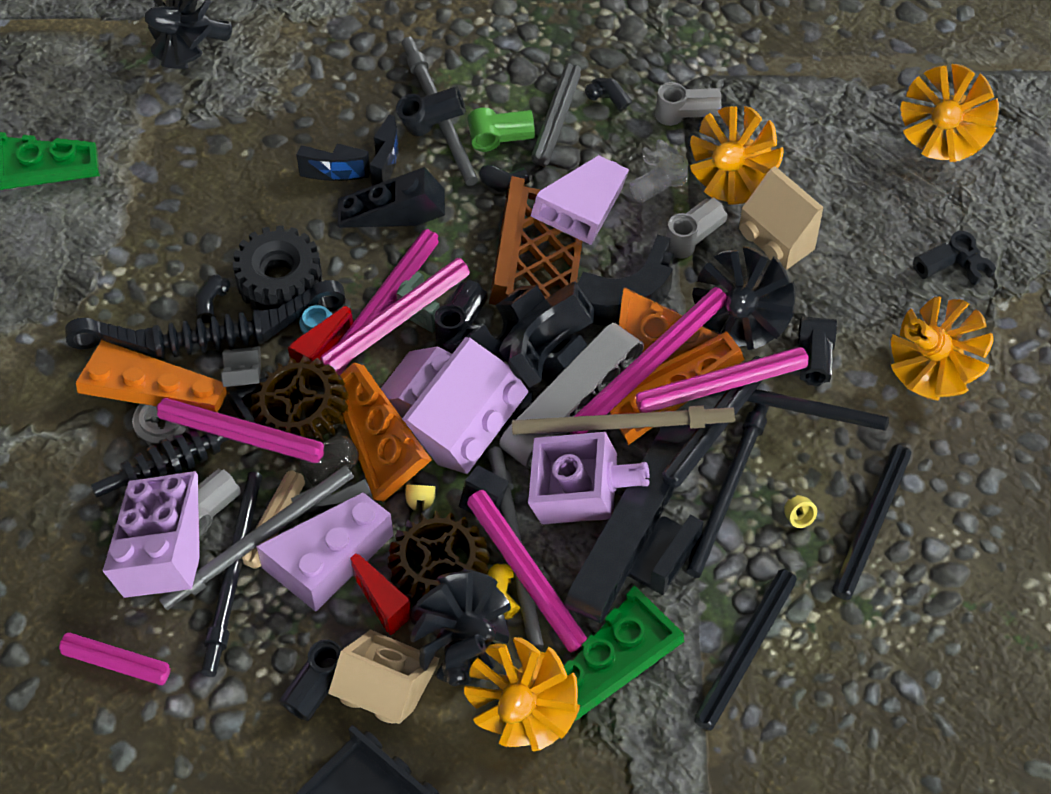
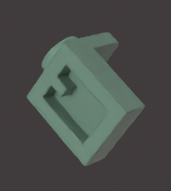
(425, 317)

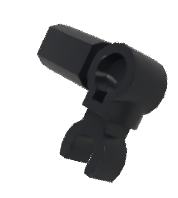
(959, 250)

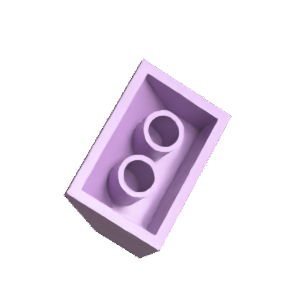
(465, 406)

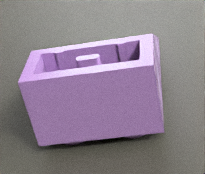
(156, 536)

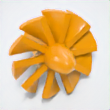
(958, 127)
(739, 161)
(936, 360)
(534, 701)

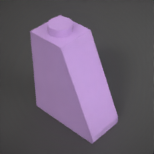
(581, 198)

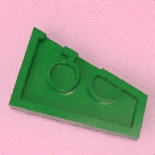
(38, 162)

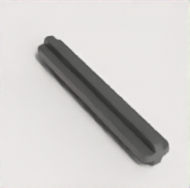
(556, 115)

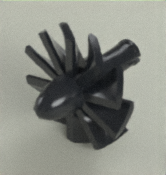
(180, 30)
(757, 303)
(456, 610)

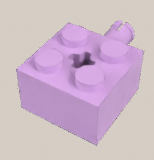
(578, 478)

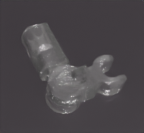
(670, 171)

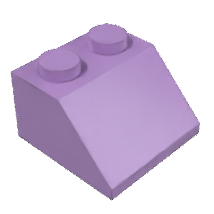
(413, 377)

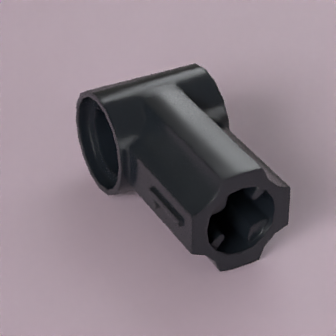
(422, 113)
(459, 311)
(818, 340)
(312, 681)

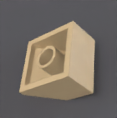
(781, 219)
(381, 677)

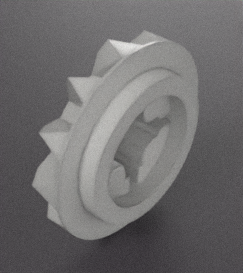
(146, 425)

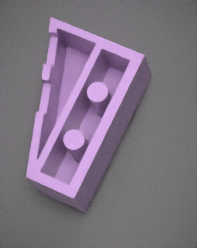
(316, 554)

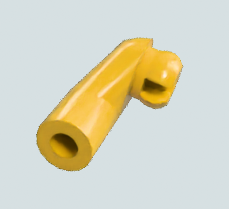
(502, 574)

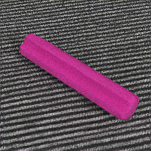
(114, 658)

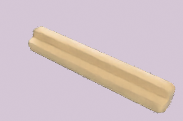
(289, 487)

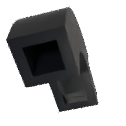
(650, 281)
(544, 329)

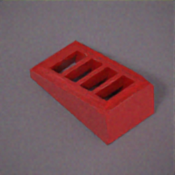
(322, 337)
(386, 600)

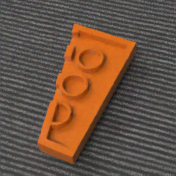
(708, 357)
(140, 379)
(383, 440)

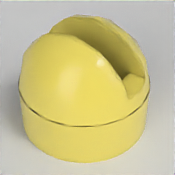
(421, 493)
(807, 508)

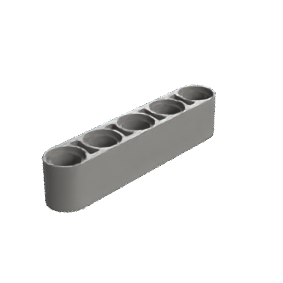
(576, 386)

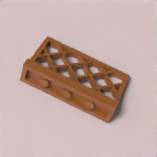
(509, 247)

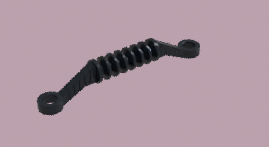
(154, 342)

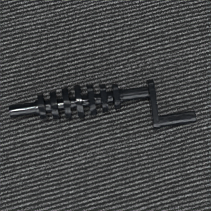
(182, 452)

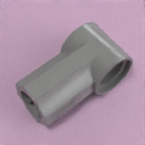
(677, 103)
(694, 226)
(214, 495)

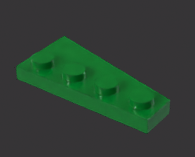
(622, 649)

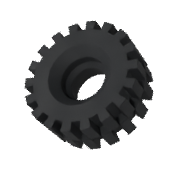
(272, 251)

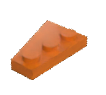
(651, 320)

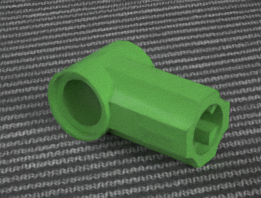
(490, 129)

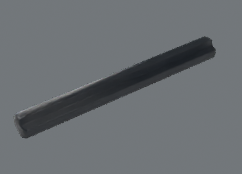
(703, 438)
(871, 522)
(745, 650)

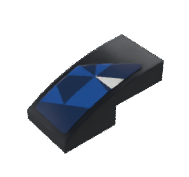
(386, 151)
(341, 165)

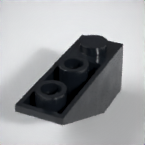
(396, 202)

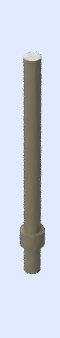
(695, 417)

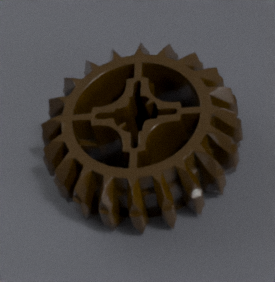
(290, 392)
(433, 541)

